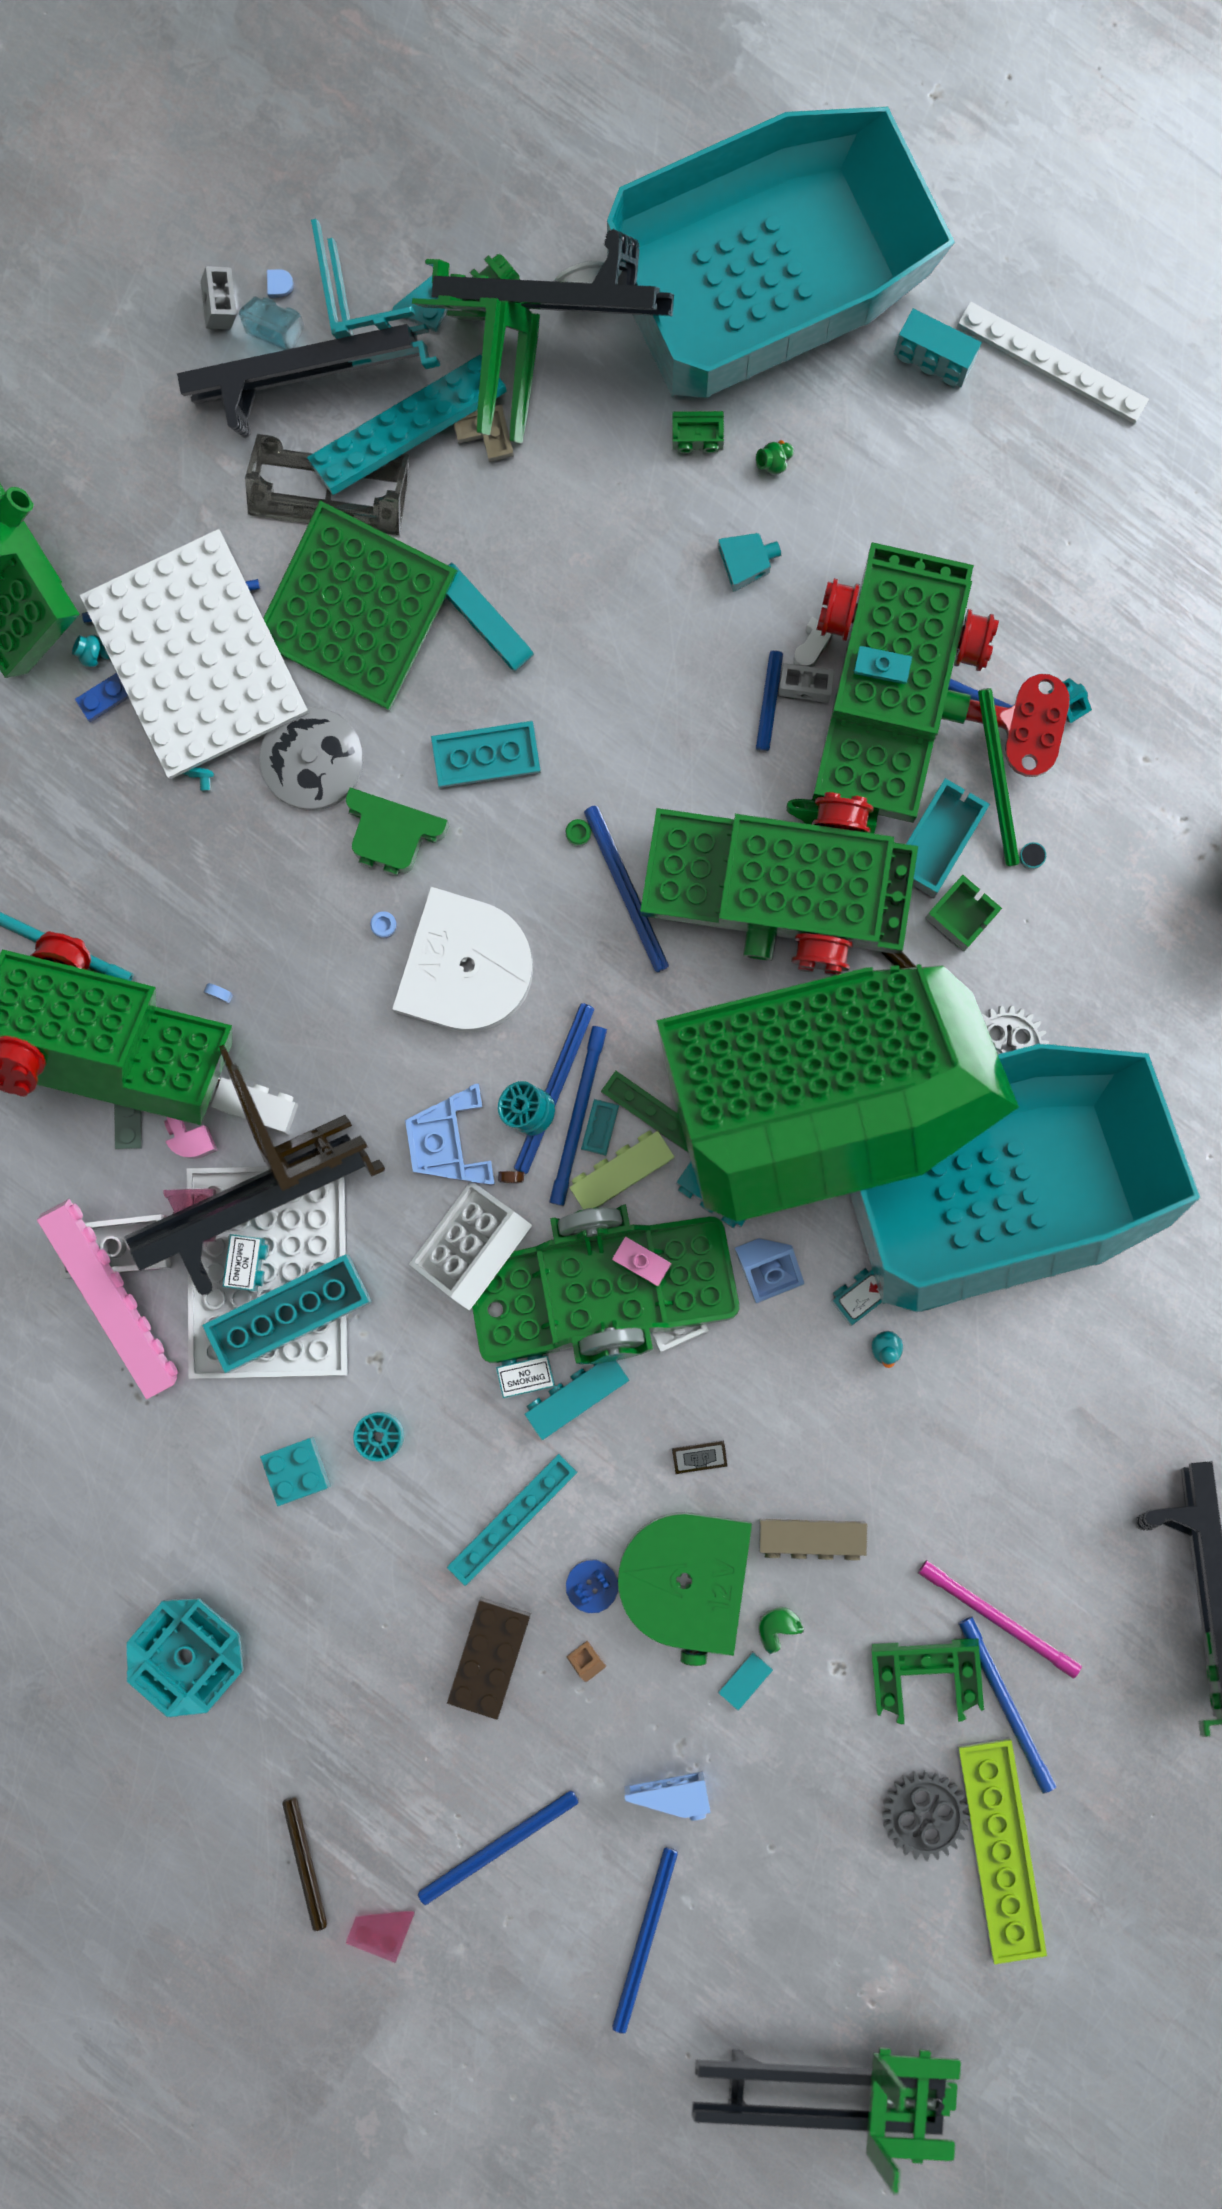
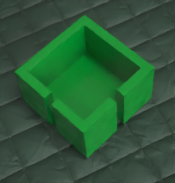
(961, 915)

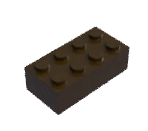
(489, 1658)

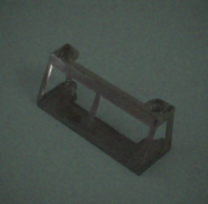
(262, 501)

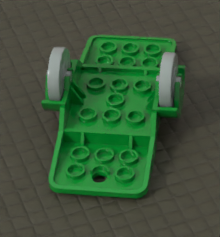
(582, 1299)

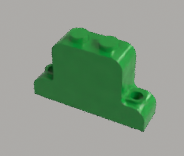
(390, 831)

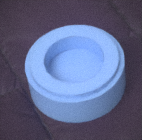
(383, 924)

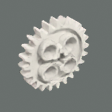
(1016, 1022)

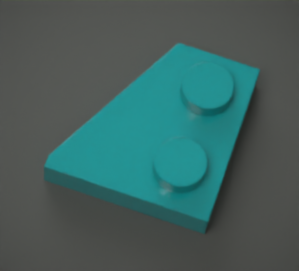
(430, 316)

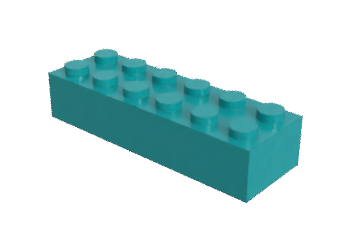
(286, 1313)

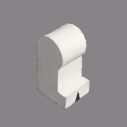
(810, 651)

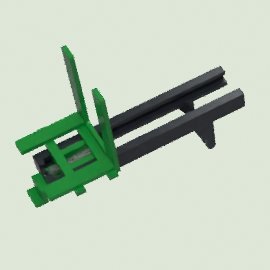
(909, 2083)

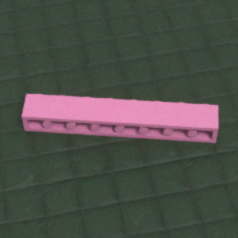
(108, 1298)

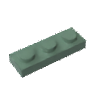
(127, 1127)

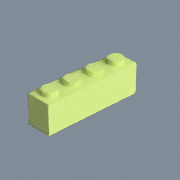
(621, 1172)

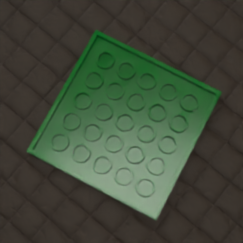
(356, 604)

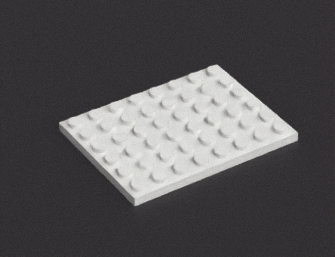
(194, 654)
(298, 1239)

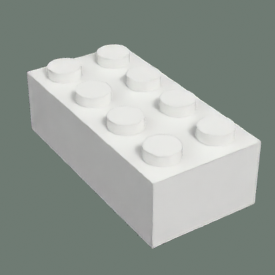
(111, 1238)

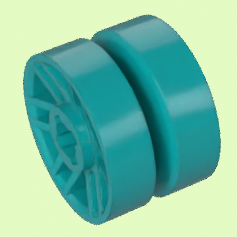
(526, 1108)
(366, 1431)

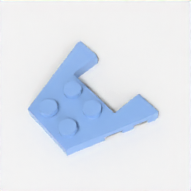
(437, 1143)

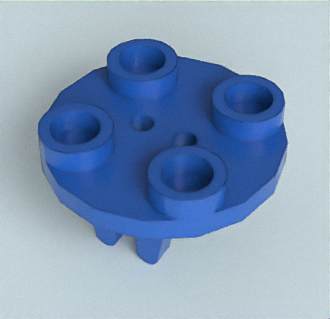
(582, 1594)

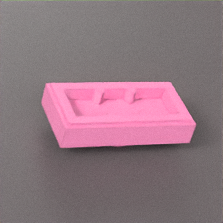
(641, 1261)

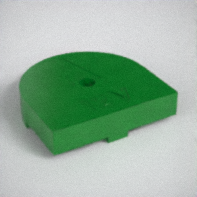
(708, 1607)

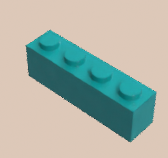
(575, 1398)

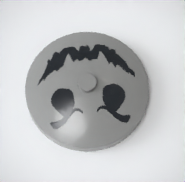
(312, 760)

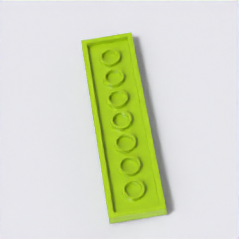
(1002, 1851)

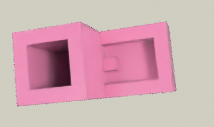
(189, 1144)

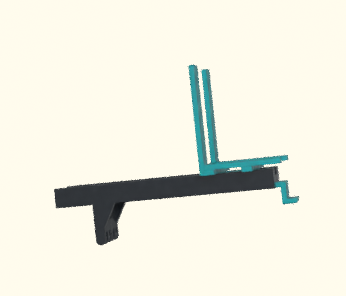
(242, 378)

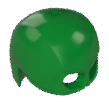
(778, 1621)

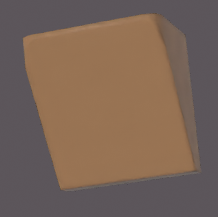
(586, 1661)

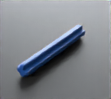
(769, 700)

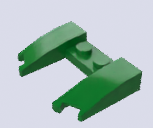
(894, 1661)

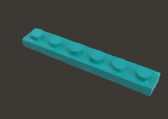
(511, 1519)

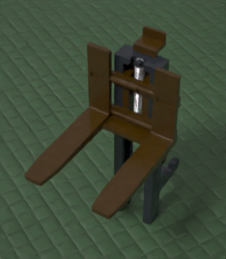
(280, 1184)

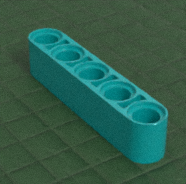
(488, 622)

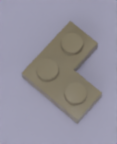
(497, 443)

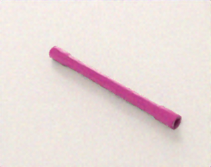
(1058, 1658)

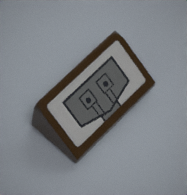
(699, 1457)

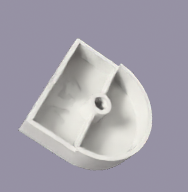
(447, 937)

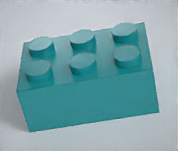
(936, 348)

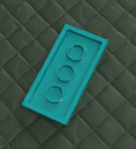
(485, 754)

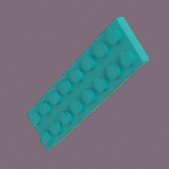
(400, 427)

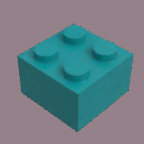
(295, 1471)

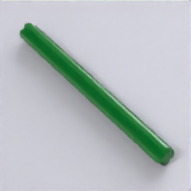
(998, 776)

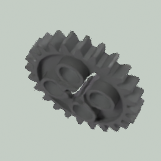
(947, 1827)

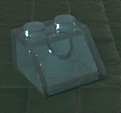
(271, 323)

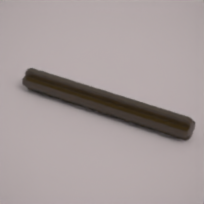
(304, 1864)

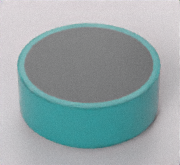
(1032, 855)

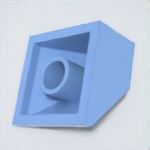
(769, 1268)

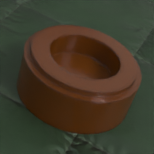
(510, 1177)

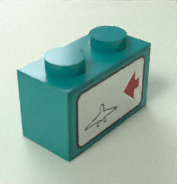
(858, 1298)

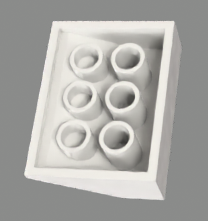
(470, 1245)

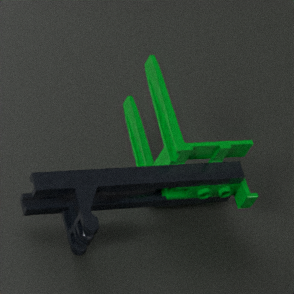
(508, 305)
(1202, 1524)

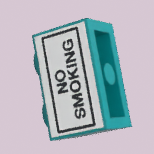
(245, 1262)
(525, 1376)

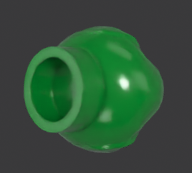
(774, 457)

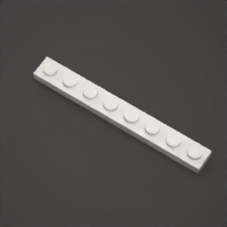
(1052, 362)

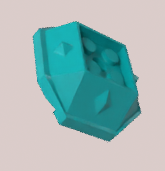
(164, 1677)

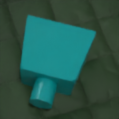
(746, 558)

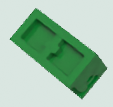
(697, 431)

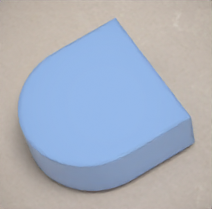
(279, 283)
(218, 992)

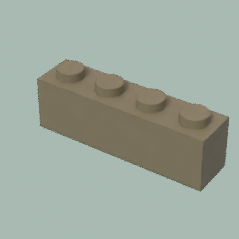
(812, 1537)

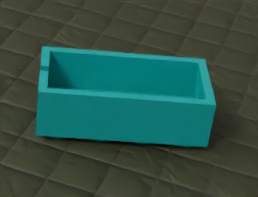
(944, 834)

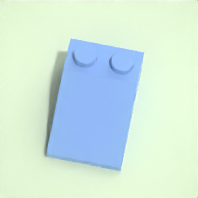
(677, 1795)

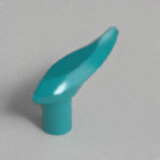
(204, 775)

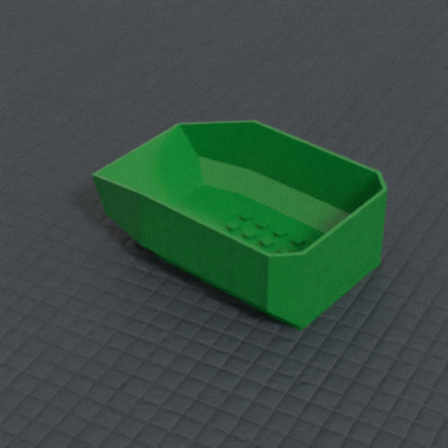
(831, 1086)

